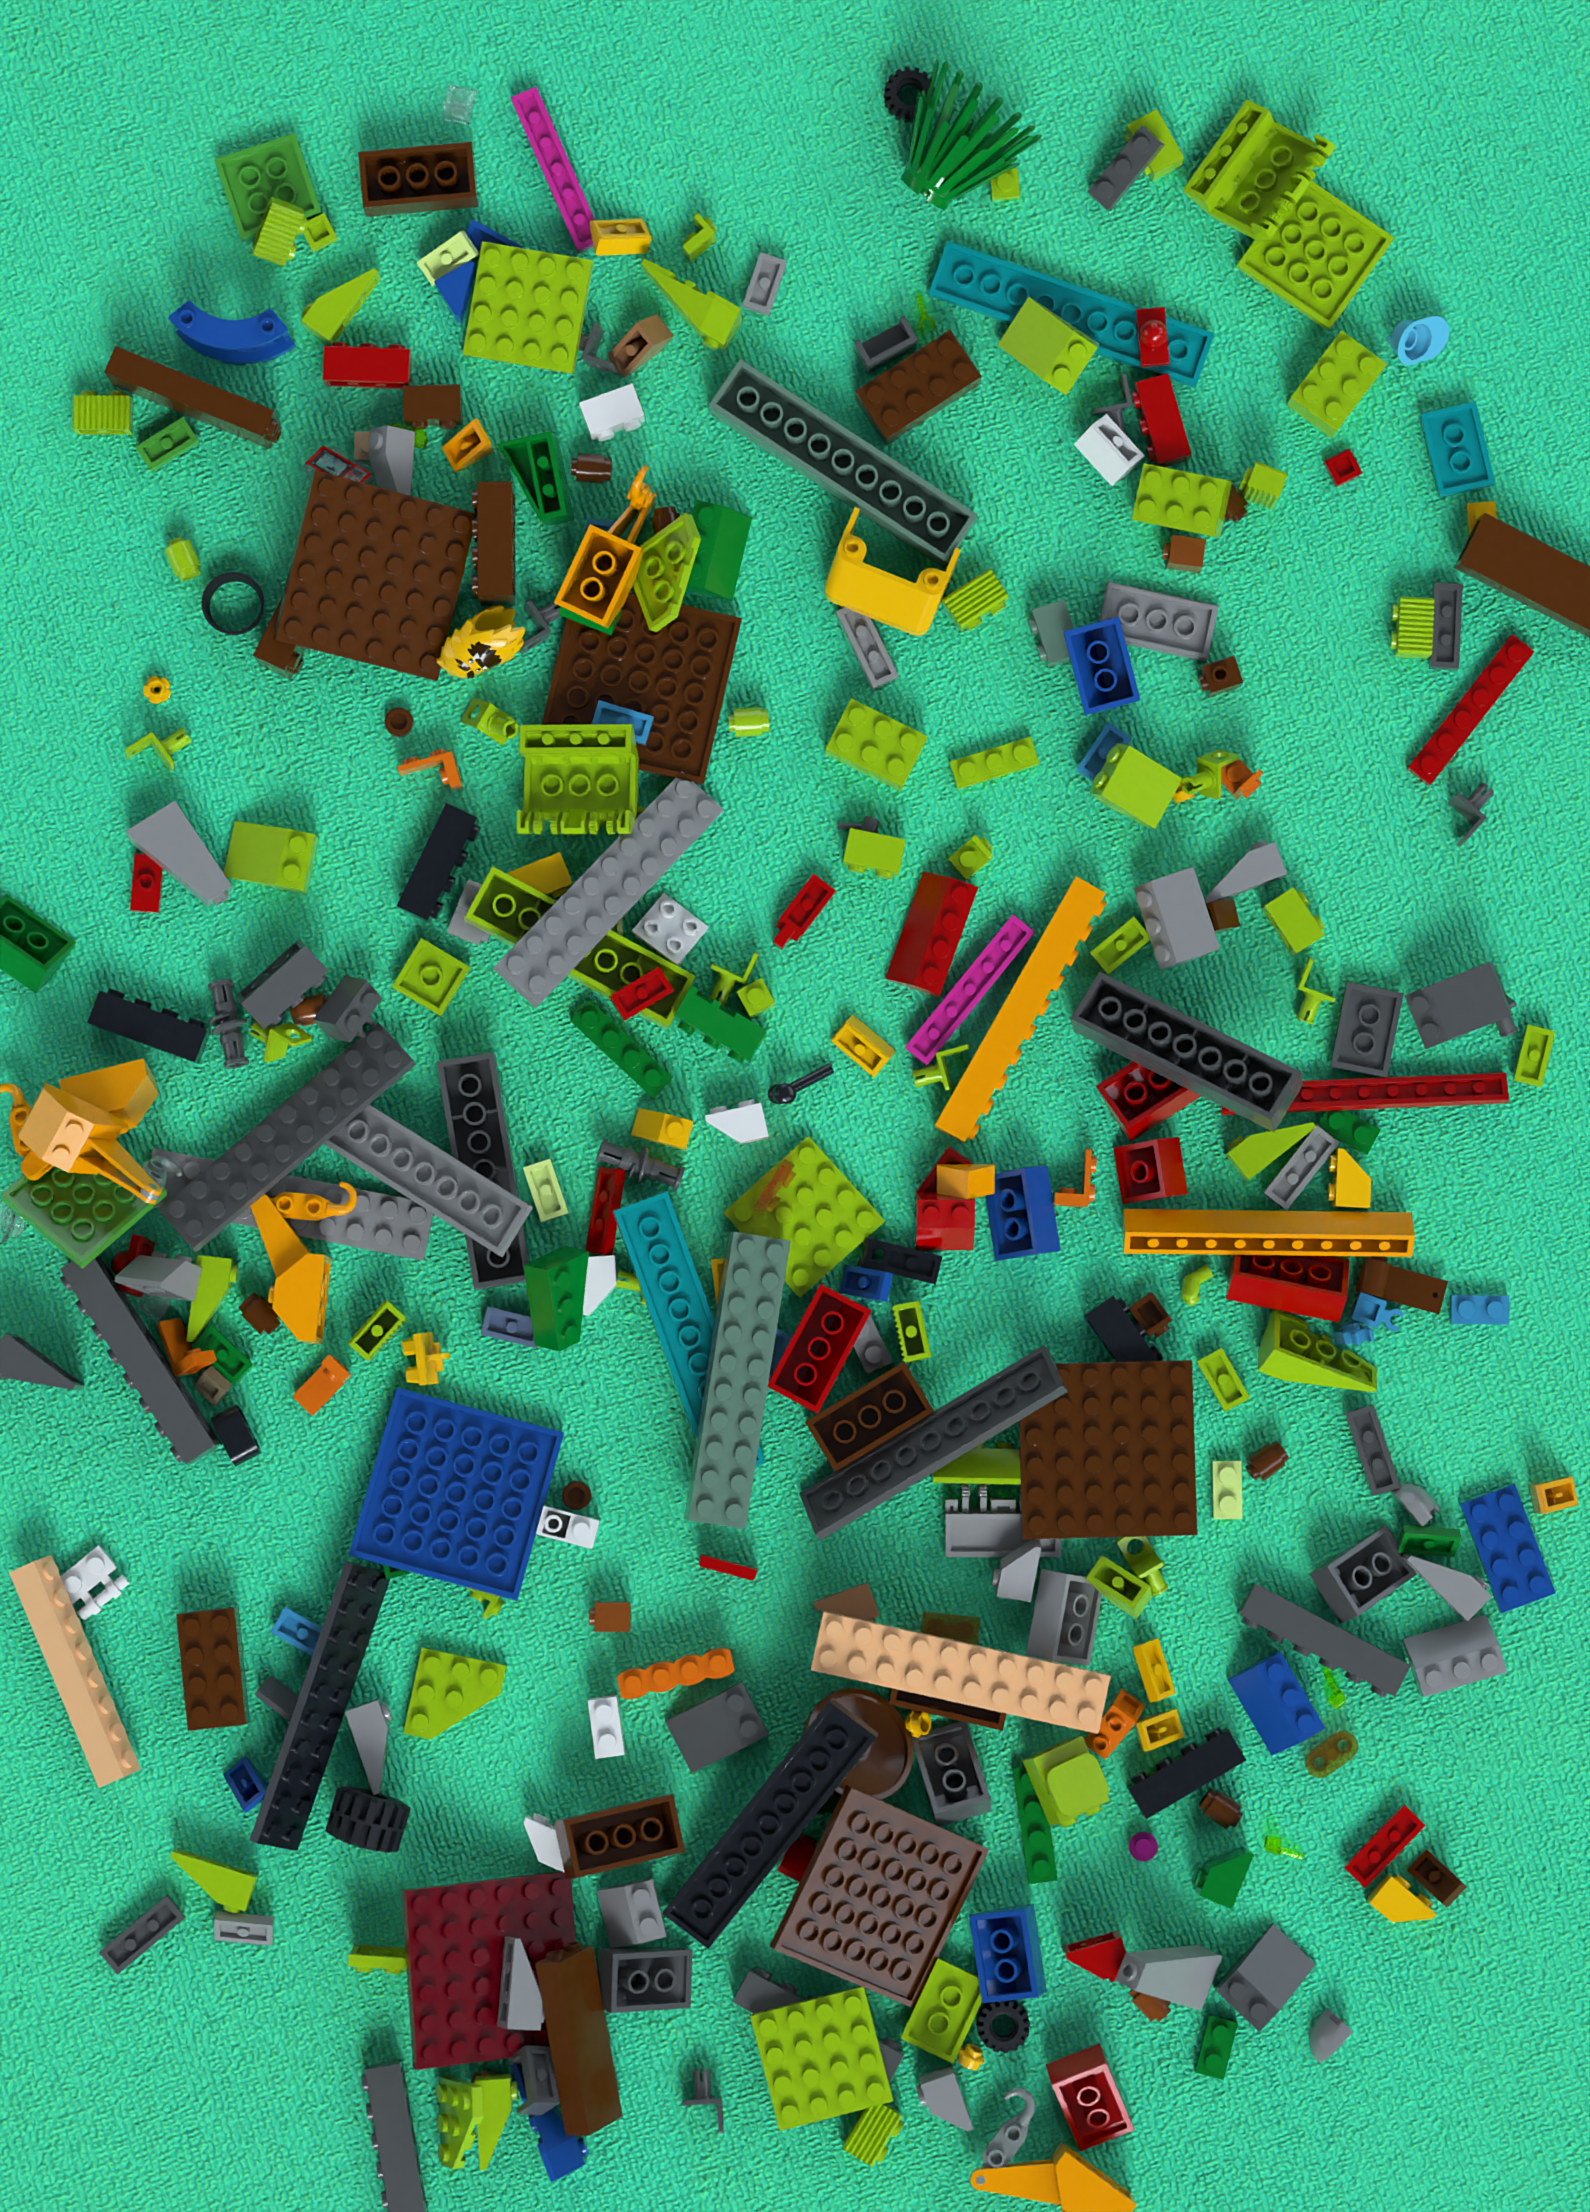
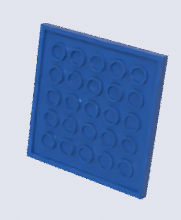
(456, 1494)

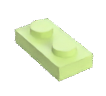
(448, 257)
(545, 1190)
(1227, 1490)

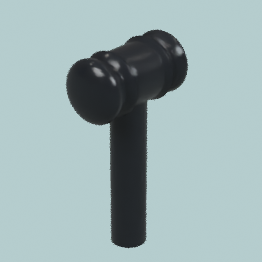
(786, 1093)

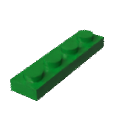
(621, 1049)
(1034, 1830)

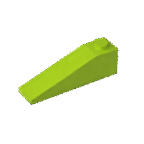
(708, 315)
(1301, 1356)

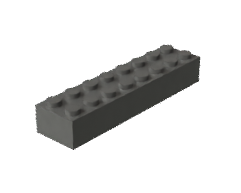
(1187, 1051)
(482, 1142)
(142, 1360)

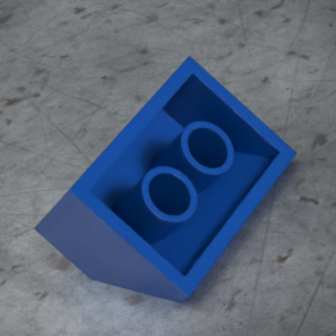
(1101, 665)
(1022, 1214)
(1276, 1703)
(1008, 1953)

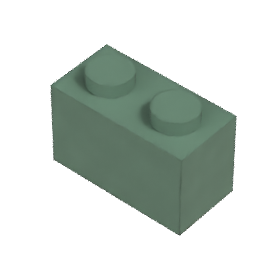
(1049, 624)

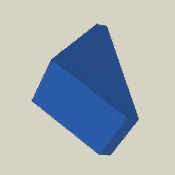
(456, 289)
(246, 1784)

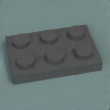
(1366, 1030)

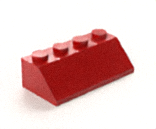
(931, 933)
(1142, 1098)
(1291, 1283)
(819, 1348)

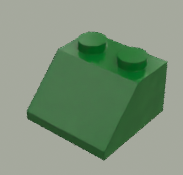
(1223, 1876)

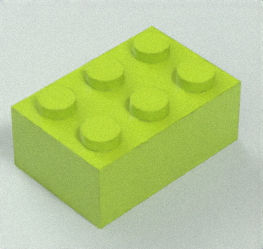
(1336, 384)
(1181, 500)
(876, 745)

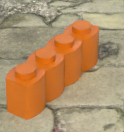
(667, 1674)

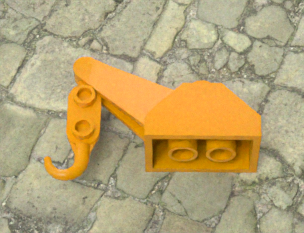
(606, 563)
(121, 1090)
(301, 1277)

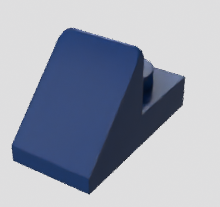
(866, 1283)

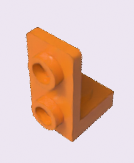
(448, 773)
(1239, 779)
(1069, 1196)
(179, 1350)
(322, 1385)
(1115, 1724)

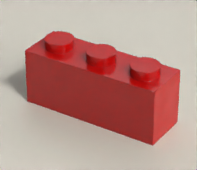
(367, 366)
(1161, 421)

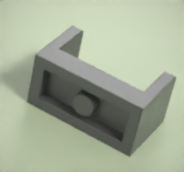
(886, 346)
(538, 2079)

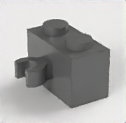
(348, 1009)

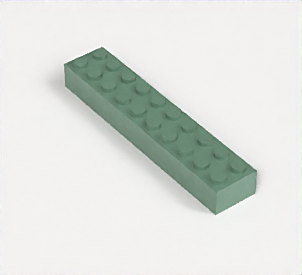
(842, 463)
(737, 1380)

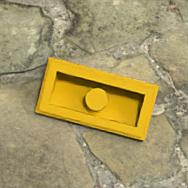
(620, 236)
(863, 1045)

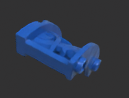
(232, 341)

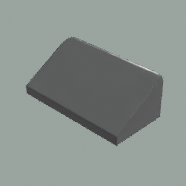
(278, 1697)

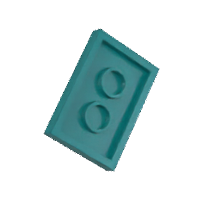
(1457, 449)

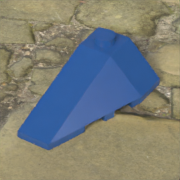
(558, 2151)

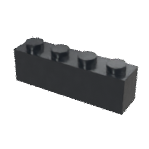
(438, 864)
(148, 1026)
(1118, 1333)
(1186, 1772)

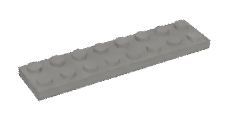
(432, 1178)

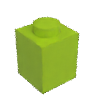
(755, 998)

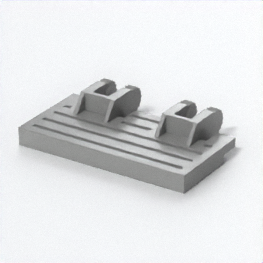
(987, 1533)

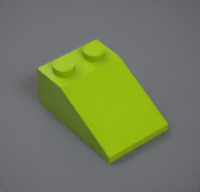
(1048, 345)
(271, 856)

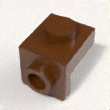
(1151, 1315)

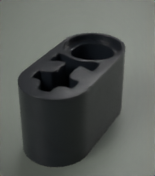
(236, 1435)

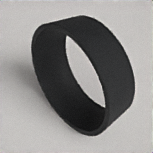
(218, 582)

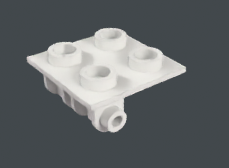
(670, 929)

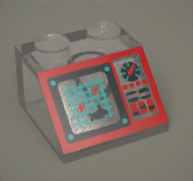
(335, 463)

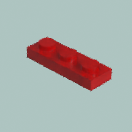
(602, 1221)
(1384, 1846)

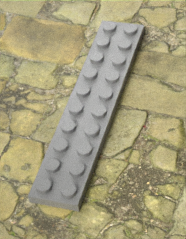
(607, 890)
(375, 1223)

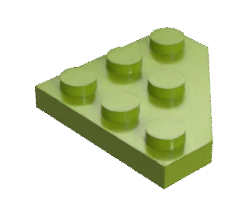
(666, 571)
(449, 1690)
(459, 2112)

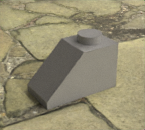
(1018, 1572)

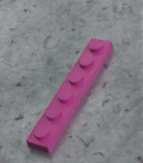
(555, 166)
(969, 990)

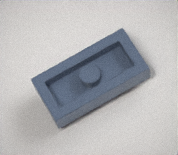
(508, 1327)

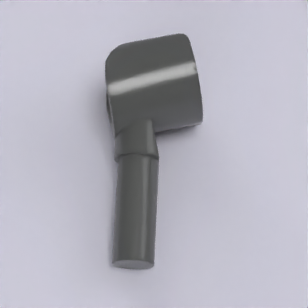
(869, 824)

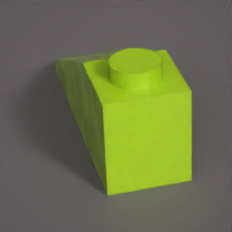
(335, 309)
(1260, 1149)
(212, 1289)
(221, 1881)
(497, 2103)

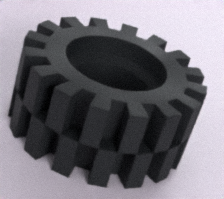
(894, 85)
(1008, 2042)

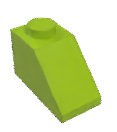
(1120, 1586)

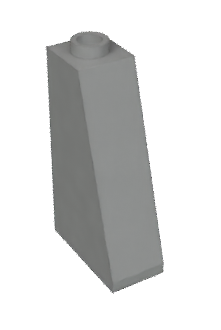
(180, 852)
(1171, 1974)

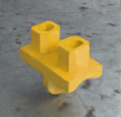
(428, 1359)

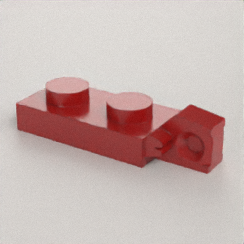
(803, 910)

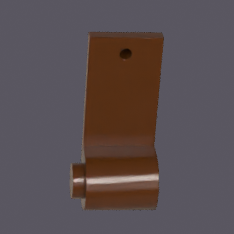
(1401, 1285)

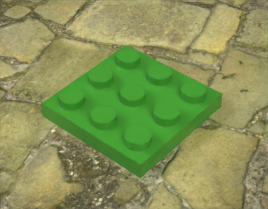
(262, 173)

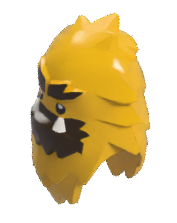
(482, 643)

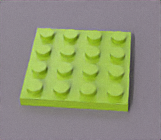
(1317, 256)
(528, 307)
(816, 1213)
(821, 2057)

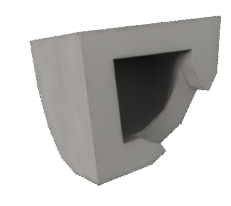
(1416, 1502)
(1327, 2035)

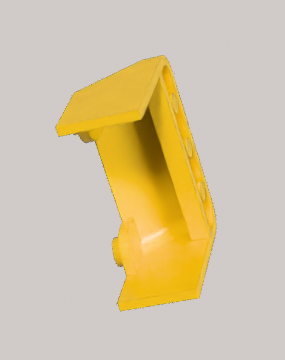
(881, 594)

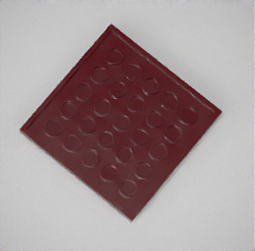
(457, 1961)

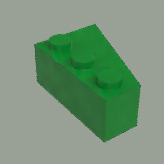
(542, 475)
(719, 1026)
(557, 1296)

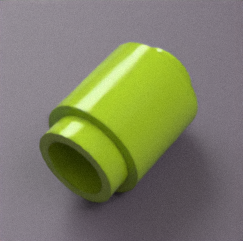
(183, 559)
(749, 721)

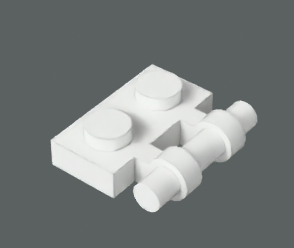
(86, 1575)

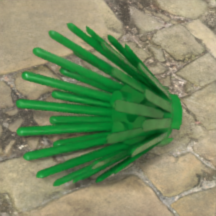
(959, 162)

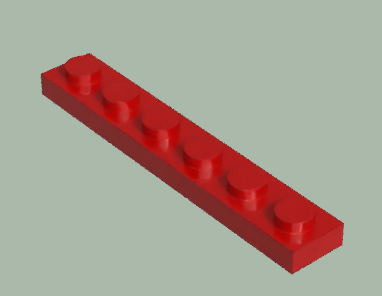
(1470, 710)

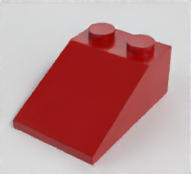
(1089, 2097)

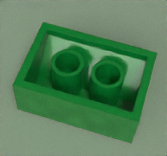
(720, 550)
(29, 945)

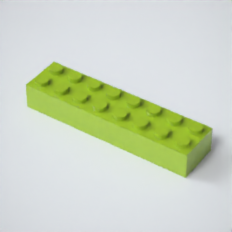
(511, 908)

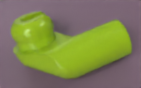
(1191, 1284)

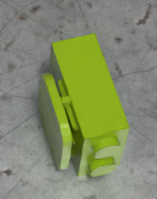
(1135, 785)
(1067, 1781)

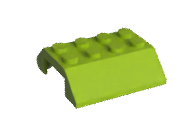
(1256, 172)
(579, 778)

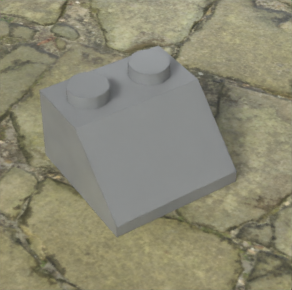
(162, 1276)
(632, 1912)
(943, 2096)

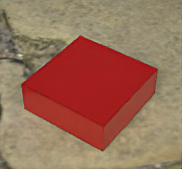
(1342, 468)

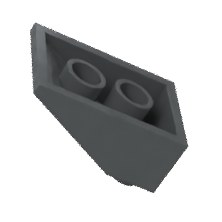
(1458, 1005)
(27, 1364)
(1362, 1575)
(717, 1727)
(951, 1774)
(1265, 1977)
(644, 1978)

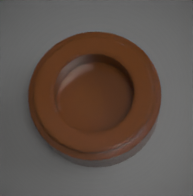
(399, 722)
(576, 1495)

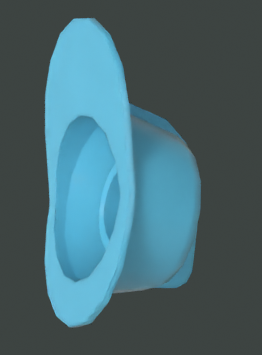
(1419, 339)

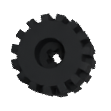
(367, 1819)

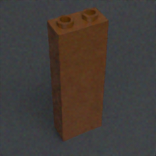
(193, 398)
(1528, 572)
(579, 2039)

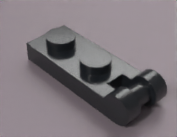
(901, 1261)

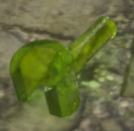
(923, 314)
(420, 437)
(1337, 1698)
(1273, 1845)

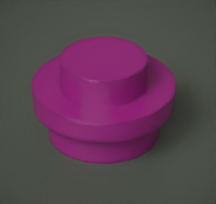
(1143, 1846)

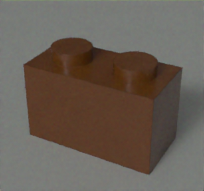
(432, 406)

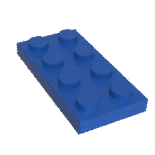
(1507, 1548)

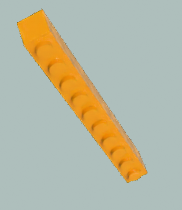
(1020, 1009)
(1267, 1232)

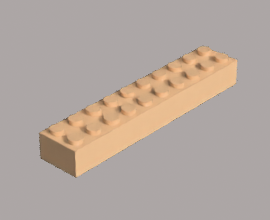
(960, 1672)

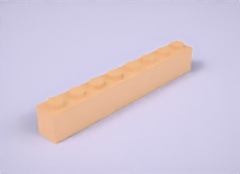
(75, 1671)

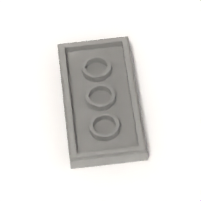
(1161, 620)

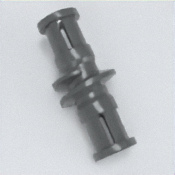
(228, 1024)
(640, 1164)

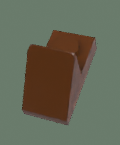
(1436, 1878)

